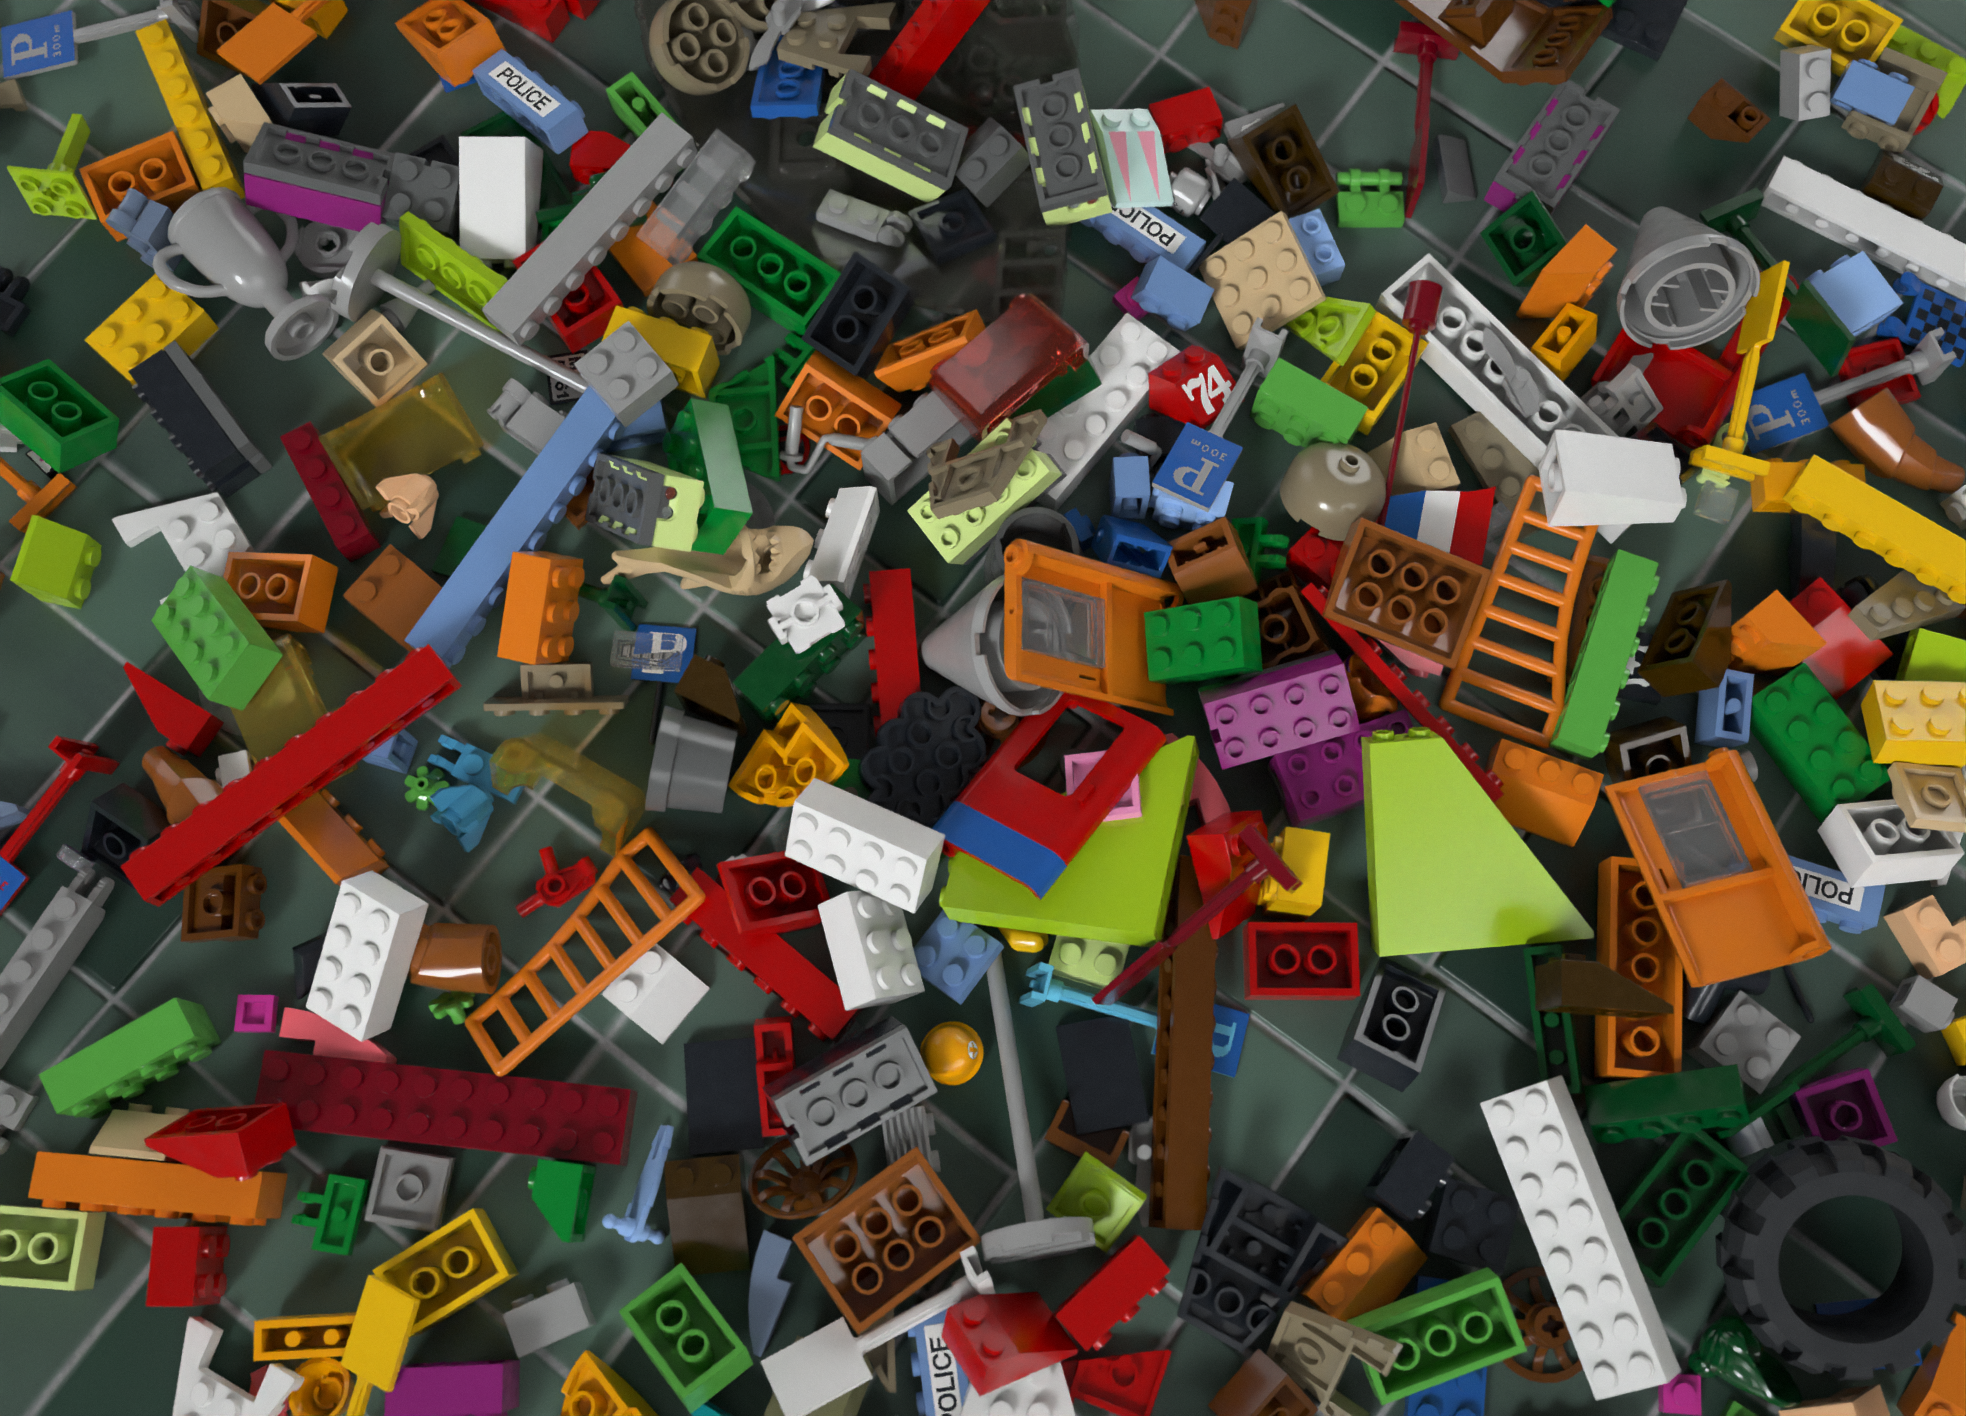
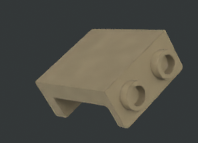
(1897, 137)

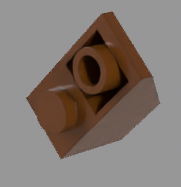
(1727, 114)

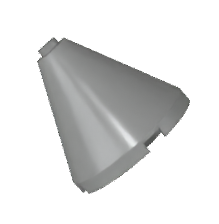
(1684, 282)
(971, 654)

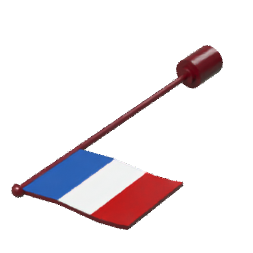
(1441, 519)

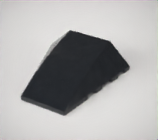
(1251, 1258)

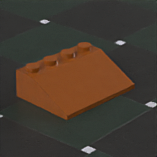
(1405, 592)
(886, 1240)

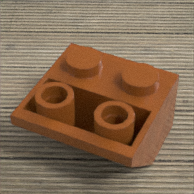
(1211, 563)

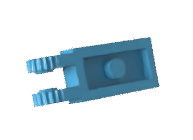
(471, 767)

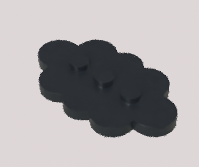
(924, 755)

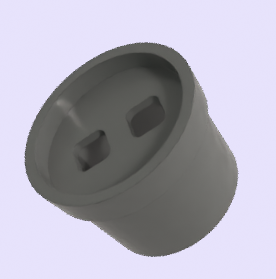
(1031, 524)
(690, 764)

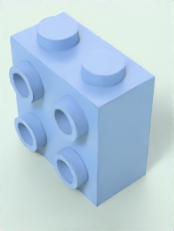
(1318, 246)
(1856, 292)
(1175, 513)

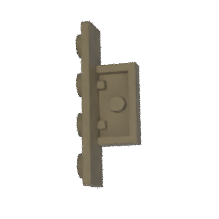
(557, 687)

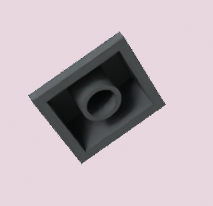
(990, 162)

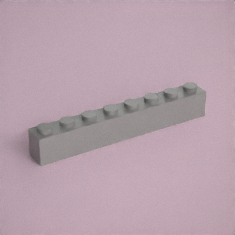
(590, 230)

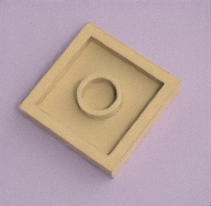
(1930, 795)

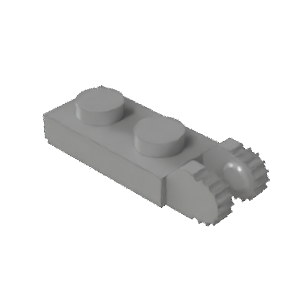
(863, 219)

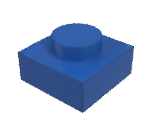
(1082, 526)

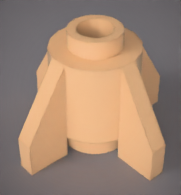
(412, 499)

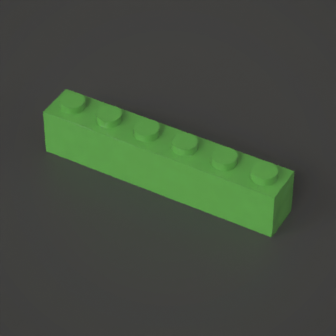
(1604, 655)

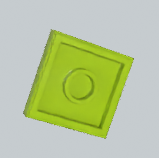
(1099, 1194)

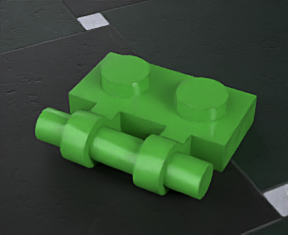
(1369, 208)

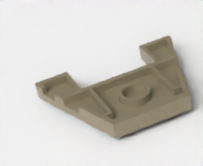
(825, 34)
(981, 476)
(1317, 1350)

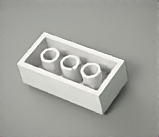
(864, 845)
(366, 955)

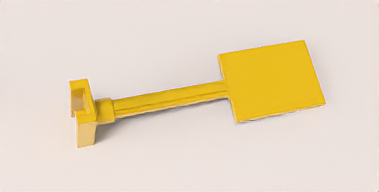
(1757, 329)
(378, 1339)

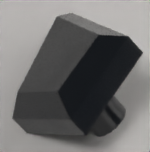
(305, 962)

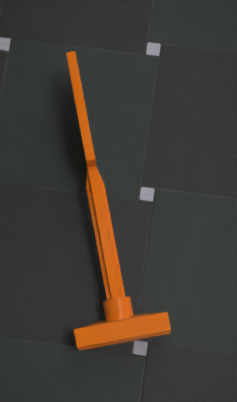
(270, 40)
(39, 501)

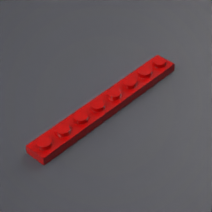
(1413, 702)

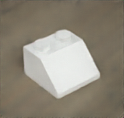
(656, 993)

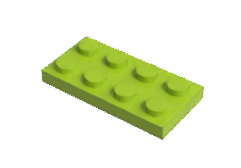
(448, 266)

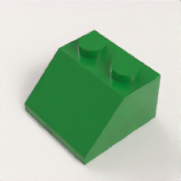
(563, 1196)

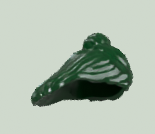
(1738, 1357)

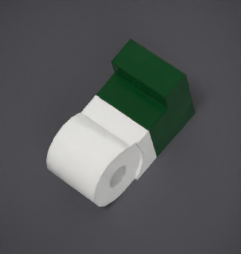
(1768, 1130)

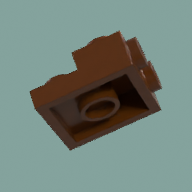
(224, 905)

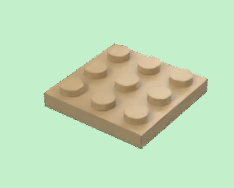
(1262, 278)

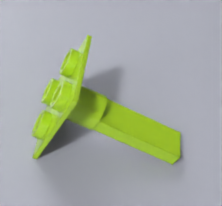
(57, 188)

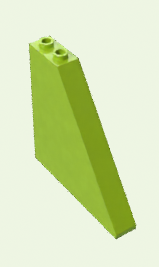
(1446, 858)
(1112, 887)

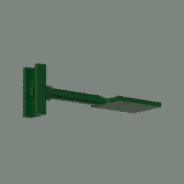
(1809, 312)
(617, 600)
(1875, 1022)

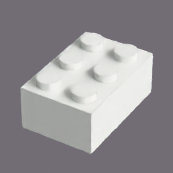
(1880, 848)
(870, 950)

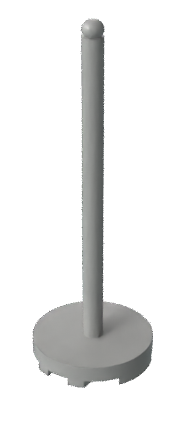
(371, 274)
(1038, 1236)

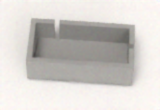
(899, 457)

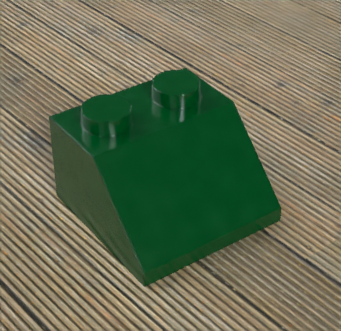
(1524, 240)

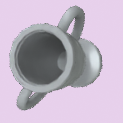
(245, 265)

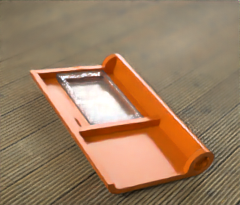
(1081, 620)
(1728, 878)

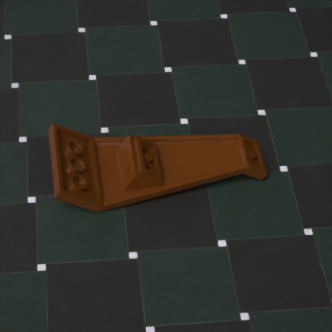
(1516, 38)

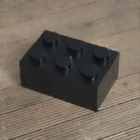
(860, 315)

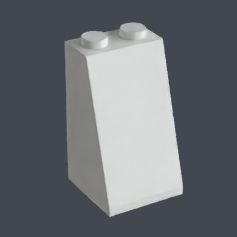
(499, 197)
(1609, 480)

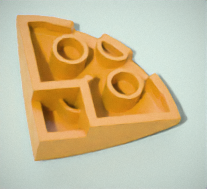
(789, 759)
(599, 1391)

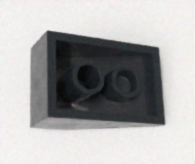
(1392, 1025)

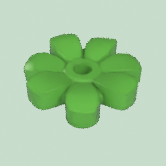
(424, 786)
(452, 1005)

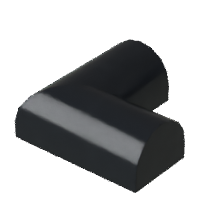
(1701, 1002)

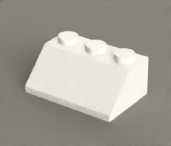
(845, 538)

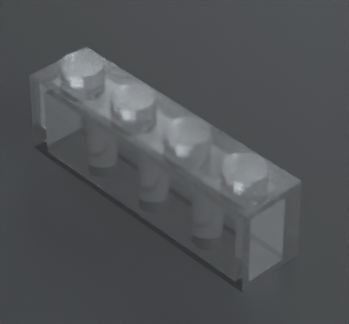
(697, 198)

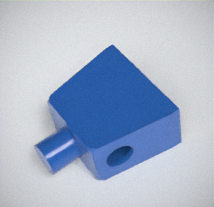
(1119, 544)

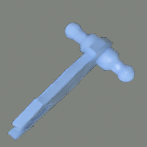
(633, 1224)

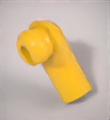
(1025, 940)

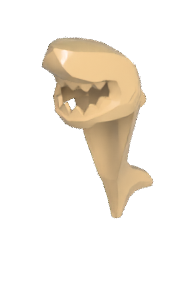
(751, 565)

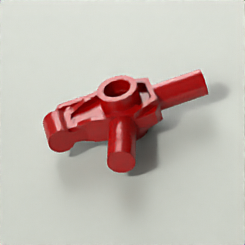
(558, 885)

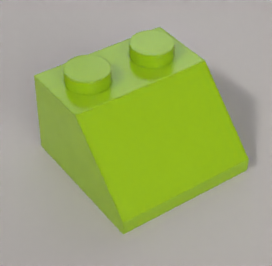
(56, 563)

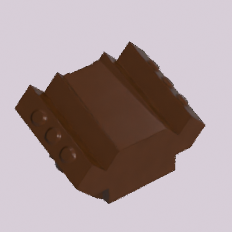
(1286, 621)

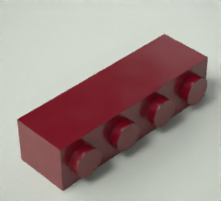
(330, 493)

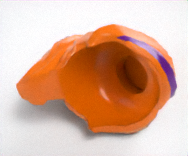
(1368, 692)

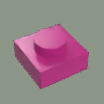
(1123, 301)
(256, 1013)
(1681, 1395)

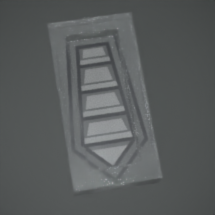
(647, 651)

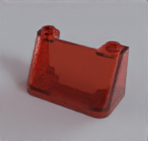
(1007, 364)

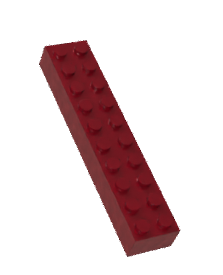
(450, 1107)

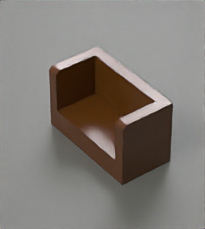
(1101, 1145)

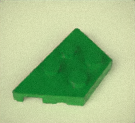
(752, 408)

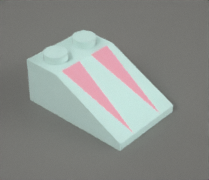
(1132, 158)

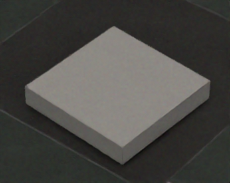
(409, 1189)

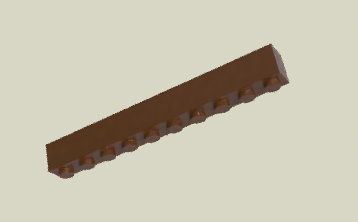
(1183, 1066)

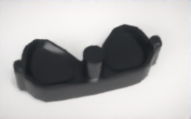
(690, 863)

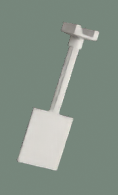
(832, 1359)

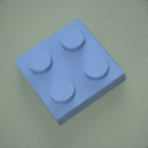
(955, 956)

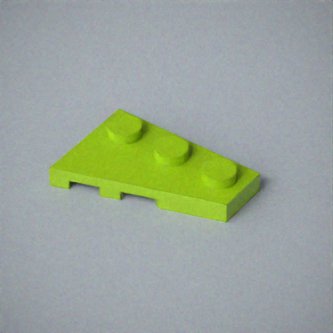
(1333, 326)

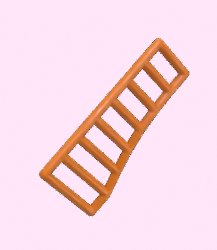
(1558, 634)
(612, 967)

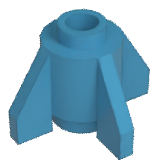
(463, 812)

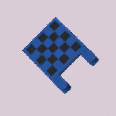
(1928, 312)

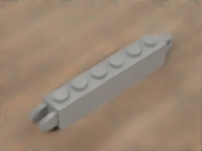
(48, 955)

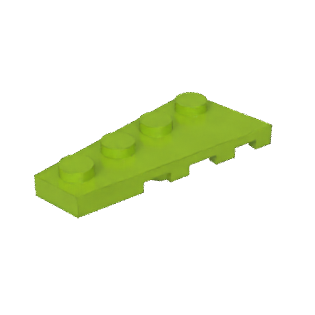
(1935, 55)

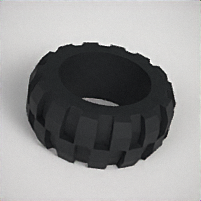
(1894, 1324)

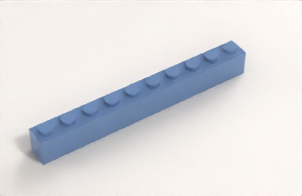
(517, 527)

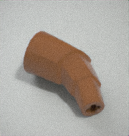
(1888, 447)
(178, 783)
(457, 957)

